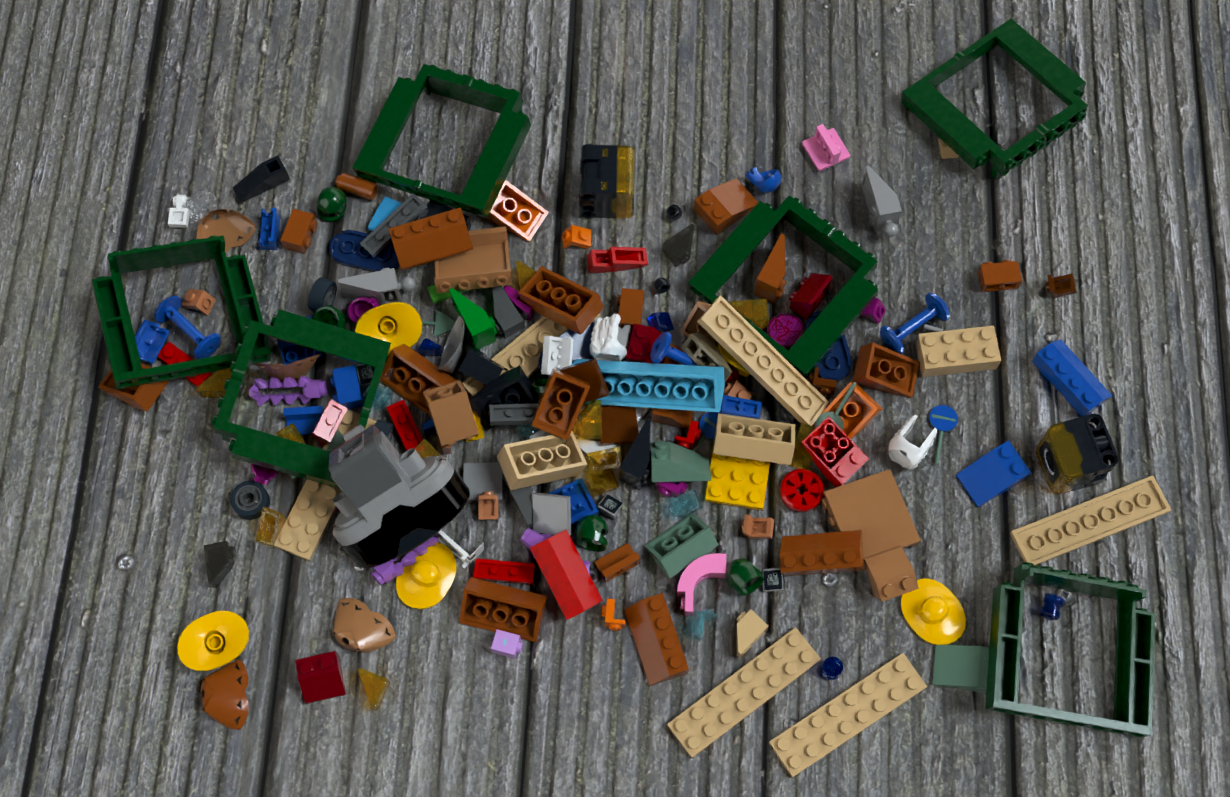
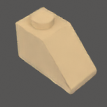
(748, 631)

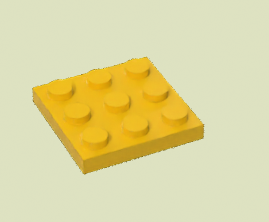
(737, 482)

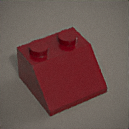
(810, 294)
(641, 344)
(320, 677)

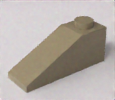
(705, 352)

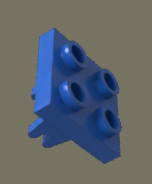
(581, 500)

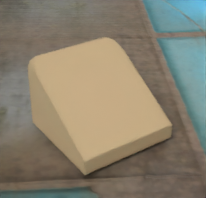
(946, 151)

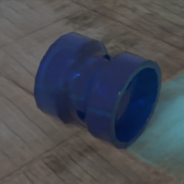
(1051, 606)
(831, 664)

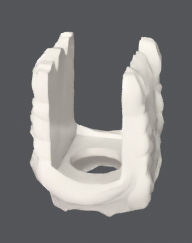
(608, 339)
(914, 454)

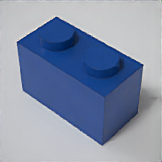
(348, 387)

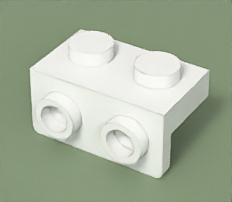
(556, 353)

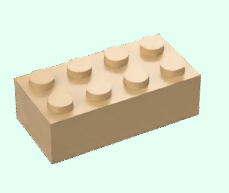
(957, 351)
(754, 439)
(541, 460)

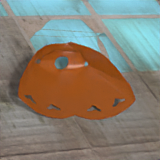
(224, 694)

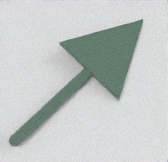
(442, 324)

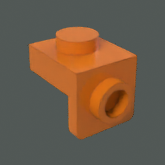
(577, 237)
(608, 612)

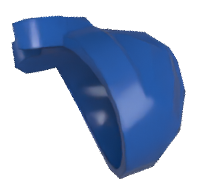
(764, 181)

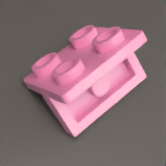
(825, 148)

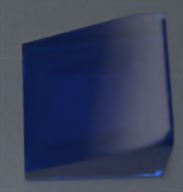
(660, 321)
(429, 348)

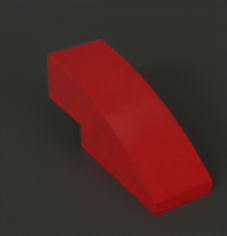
(616, 259)

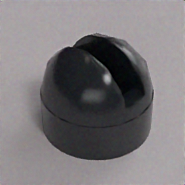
(673, 209)
(661, 285)

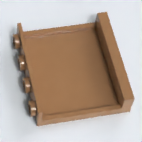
(479, 268)
(876, 509)

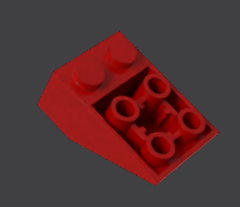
(834, 452)

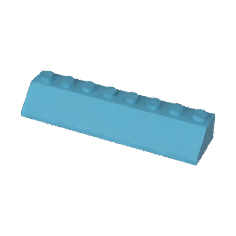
(662, 385)

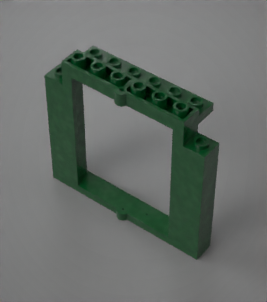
(964, 135)
(494, 160)
(837, 315)
(117, 324)
(278, 452)
(1133, 651)

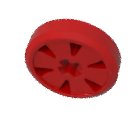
(809, 499)

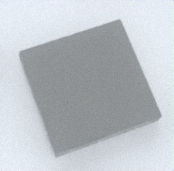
(483, 478)
(551, 513)

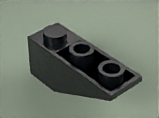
(262, 178)

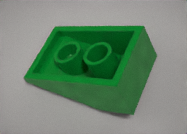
(476, 321)

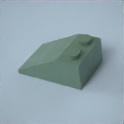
(677, 463)
(961, 667)

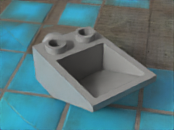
(881, 203)
(381, 285)

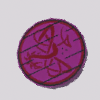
(785, 329)

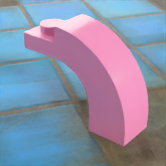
(702, 568)

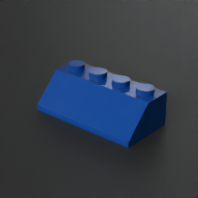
(1071, 377)

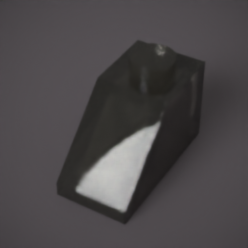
(679, 246)
(219, 561)

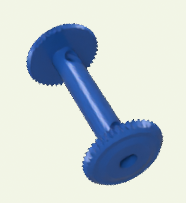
(936, 308)
(169, 309)
(662, 348)

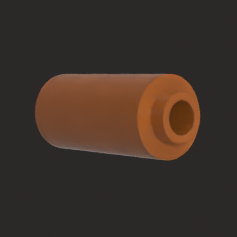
(357, 186)

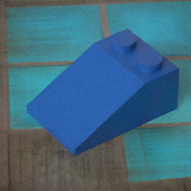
(993, 474)

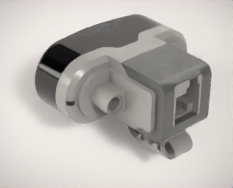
(390, 498)

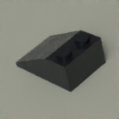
(508, 388)
(635, 466)

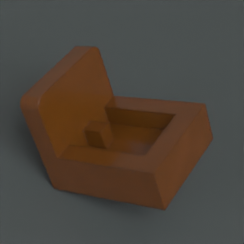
(1061, 285)
(823, 385)

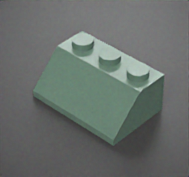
(681, 545)

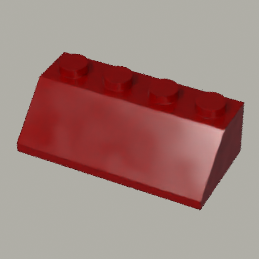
(566, 574)

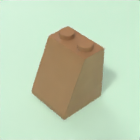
(451, 413)

